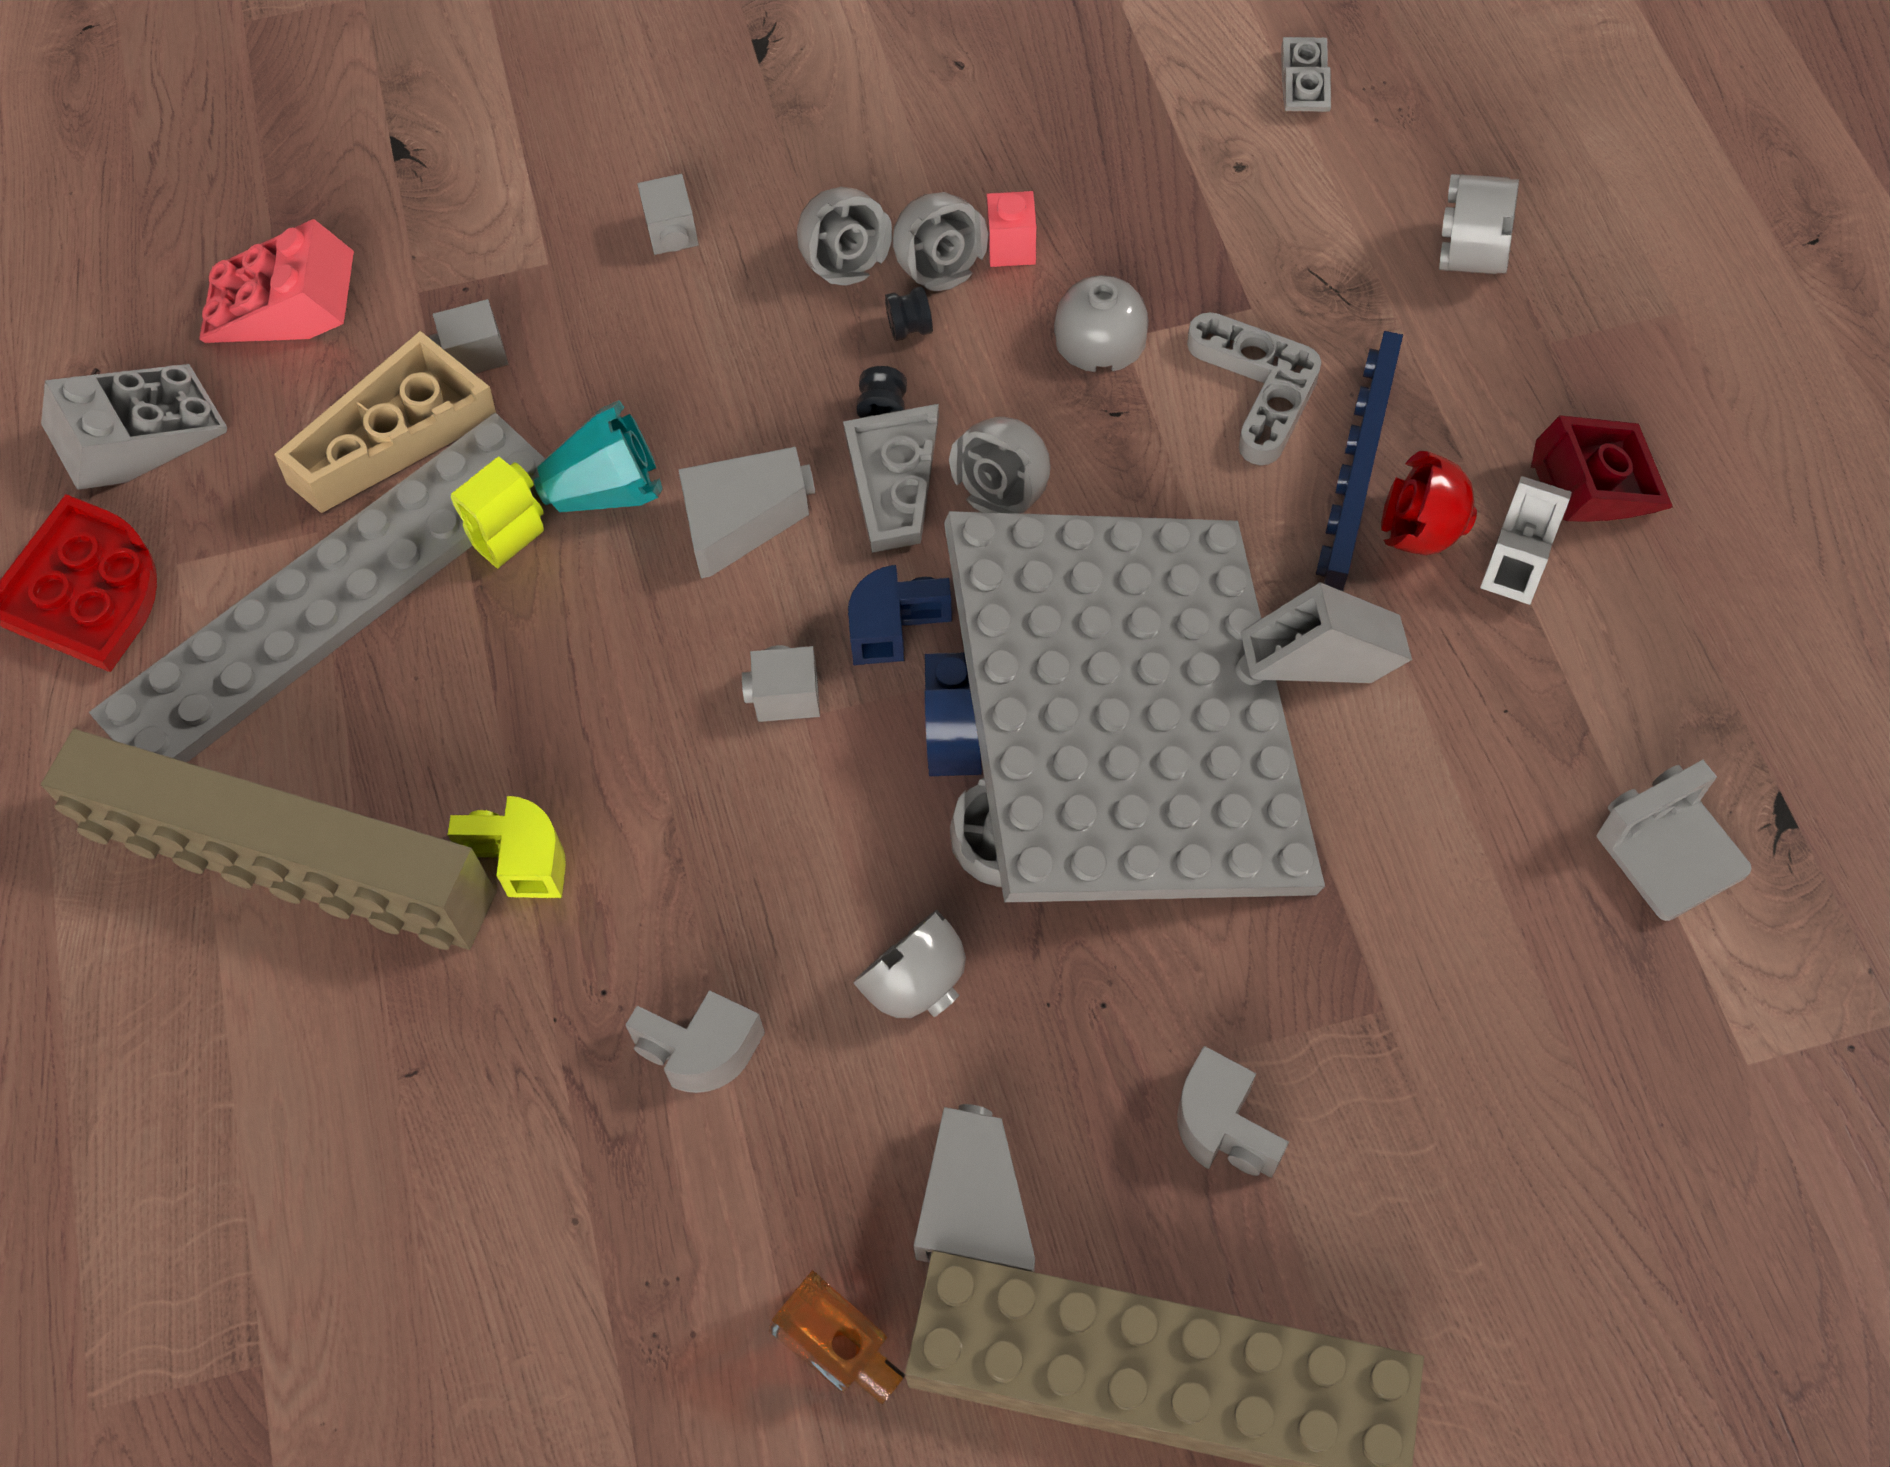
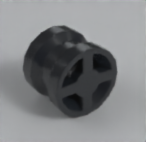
(908, 313)
(881, 391)

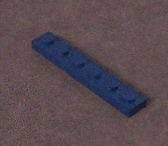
(1362, 444)

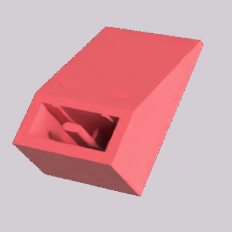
(279, 288)

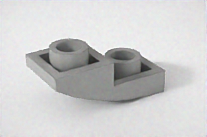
(1305, 74)

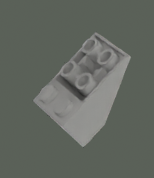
(127, 422)

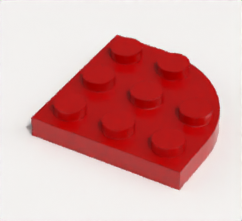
(81, 584)

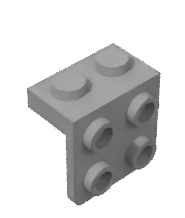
(1672, 842)

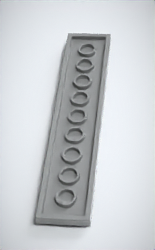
(308, 605)

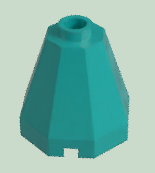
(599, 466)

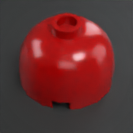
(1429, 506)

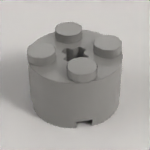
(1479, 224)

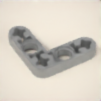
(1277, 380)

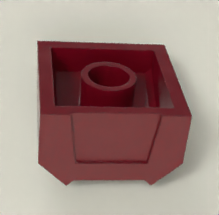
(1602, 466)

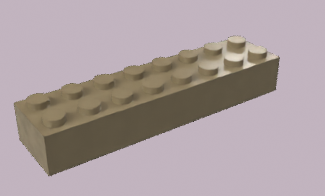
(271, 840)
(1161, 1369)

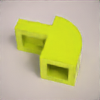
(523, 840)

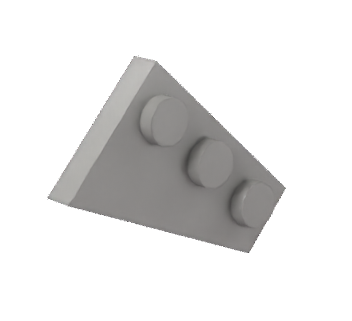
(893, 472)

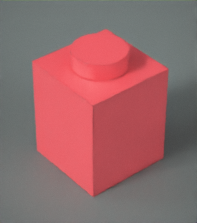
(1011, 228)

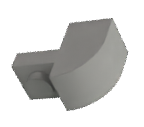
(1525, 540)
(708, 1051)
(1211, 1120)

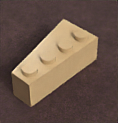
(385, 423)

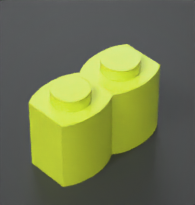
(499, 510)

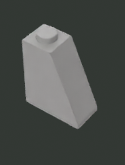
(743, 504)
(1326, 639)
(973, 1194)

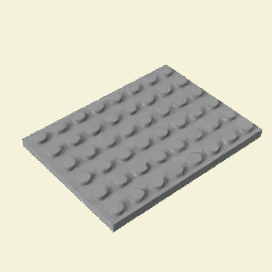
(1125, 711)

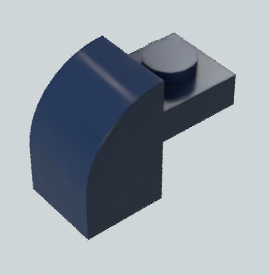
(884, 605)
(950, 717)

